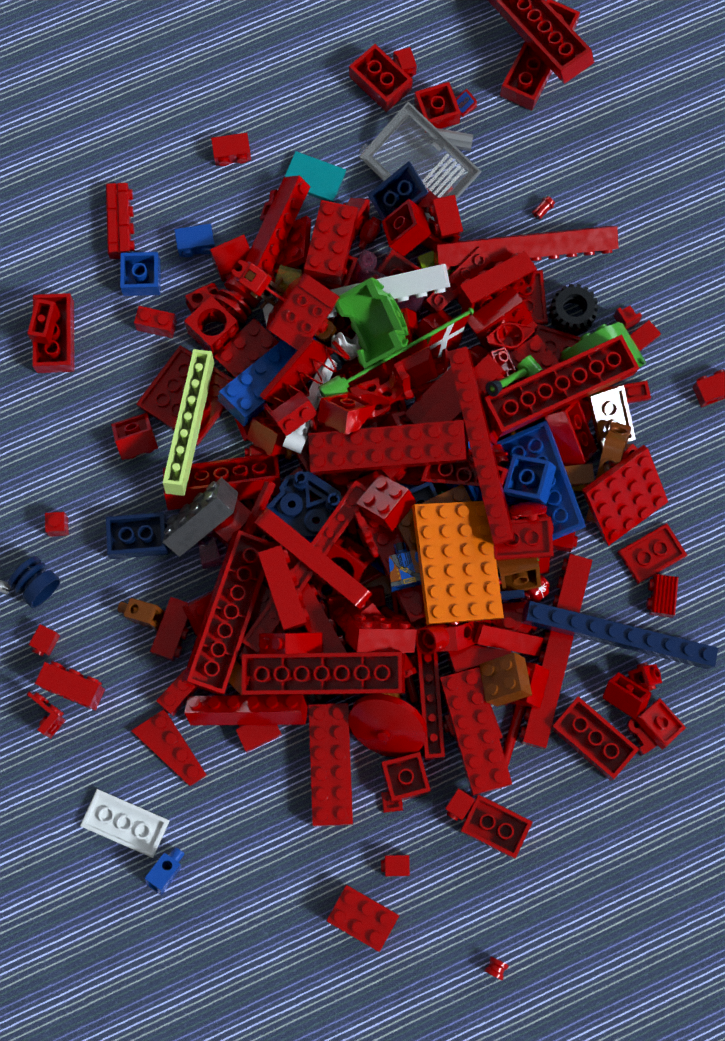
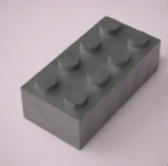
(200, 516)

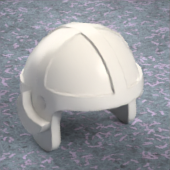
(349, 345)

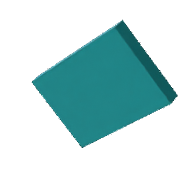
(321, 176)

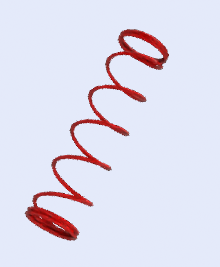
(343, 354)

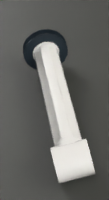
(297, 439)

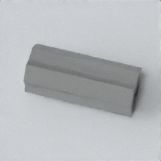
(461, 140)

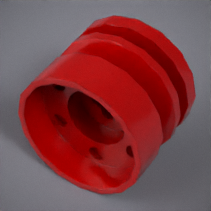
(236, 299)

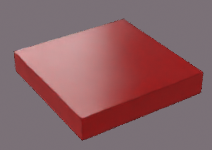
(660, 723)

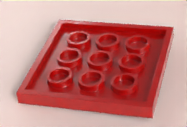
(166, 391)

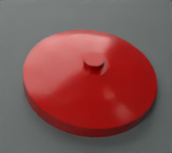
(387, 725)

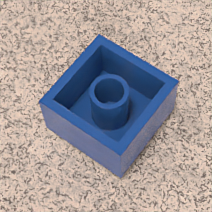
(140, 273)
(529, 479)

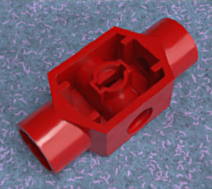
(447, 636)

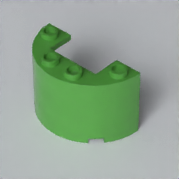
(374, 320)
(602, 335)

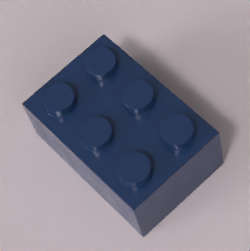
(136, 535)

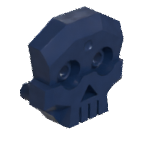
(298, 489)

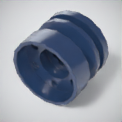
(34, 582)

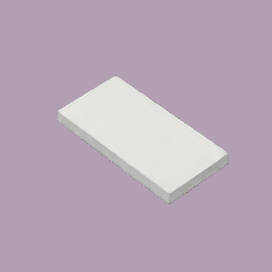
(125, 823)

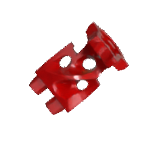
(397, 386)

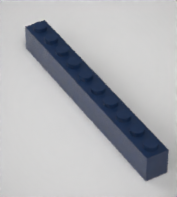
(619, 635)

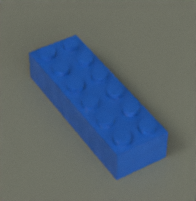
(243, 393)

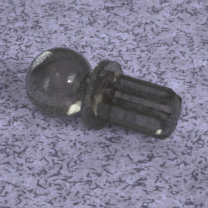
(314, 699)

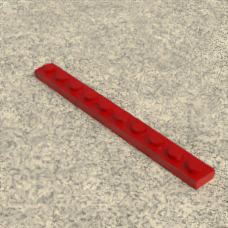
(323, 541)

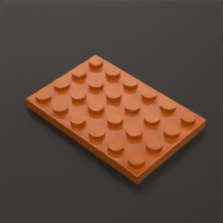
(457, 562)

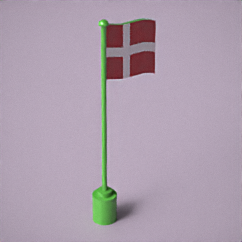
(444, 337)

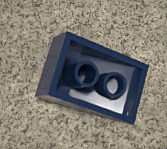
(397, 189)

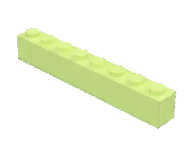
(188, 422)

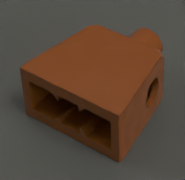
(142, 613)

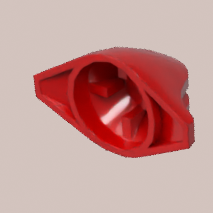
(510, 335)

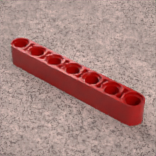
(313, 558)

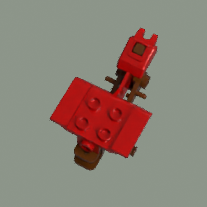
(299, 310)

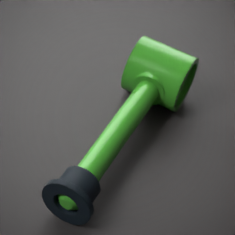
(526, 368)

